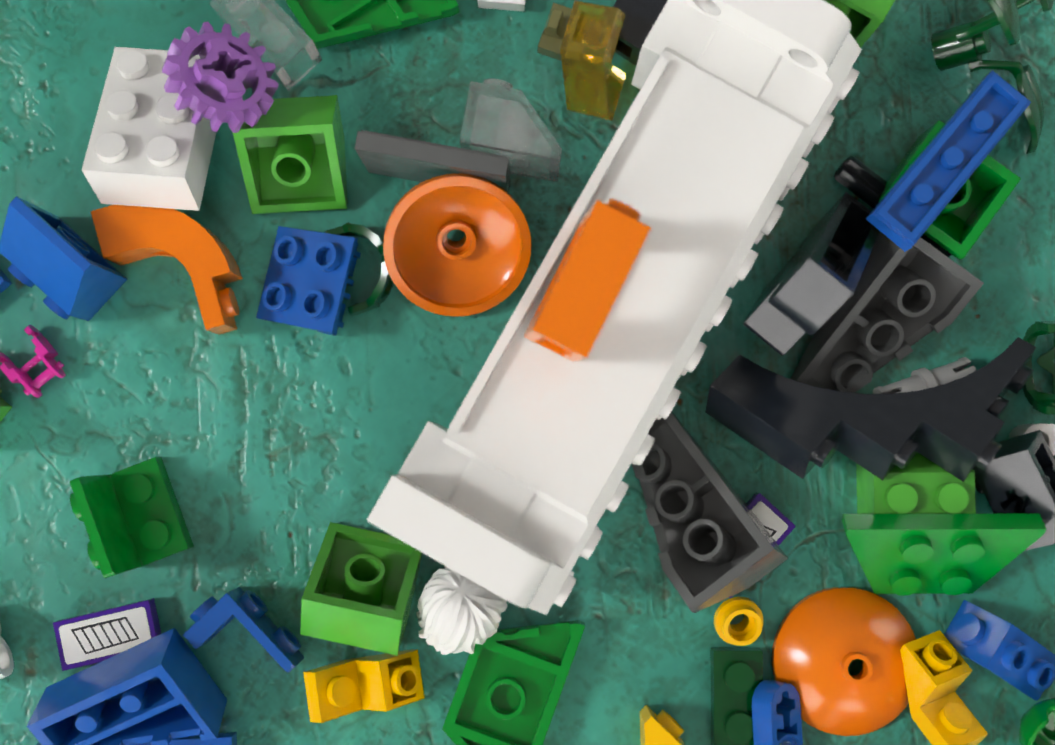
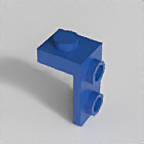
(250, 611)
(1002, 649)

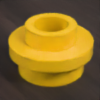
(744, 632)

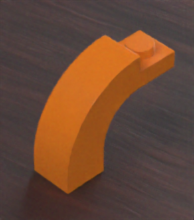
(145, 232)

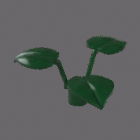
(969, 41)

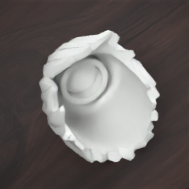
(457, 612)

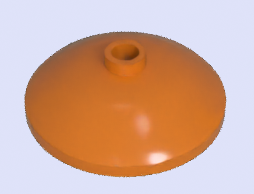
(461, 274)
(820, 642)

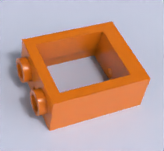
(588, 280)

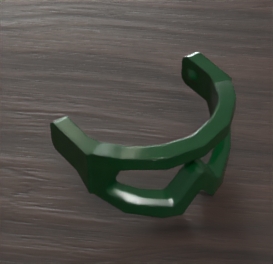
(385, 282)
(1041, 401)

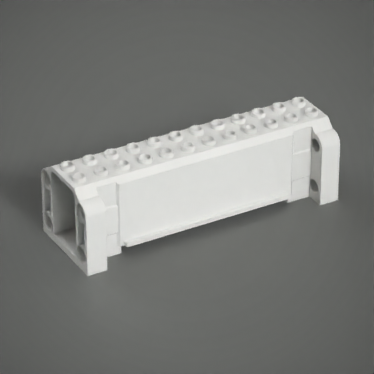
(703, 157)

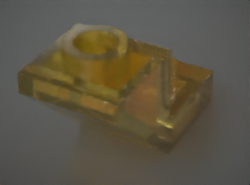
(586, 57)

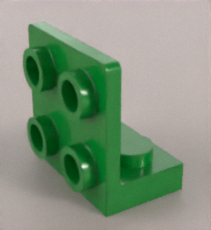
(130, 517)

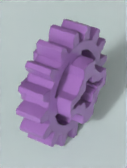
(219, 77)

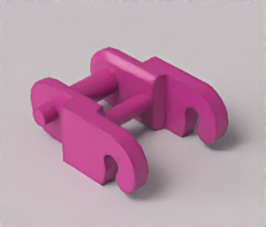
(45, 353)

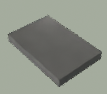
(423, 160)

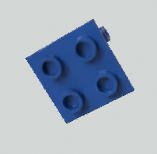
(308, 279)

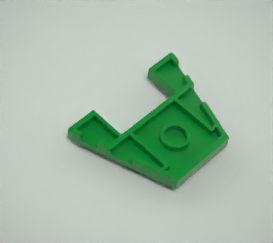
(348, 20)

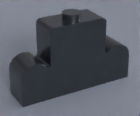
(816, 277)

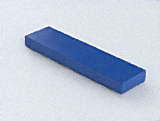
(948, 161)

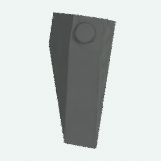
(891, 309)
(701, 524)

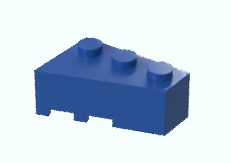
(133, 699)

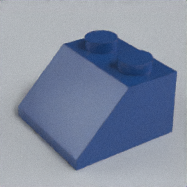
(57, 261)

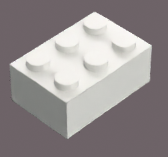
(141, 144)

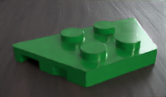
(938, 550)
(513, 685)

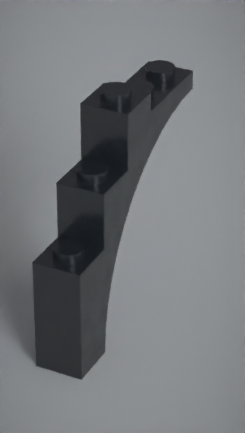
(808, 423)

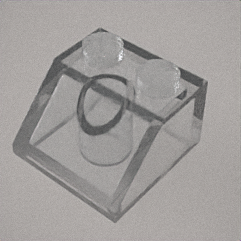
(507, 125)

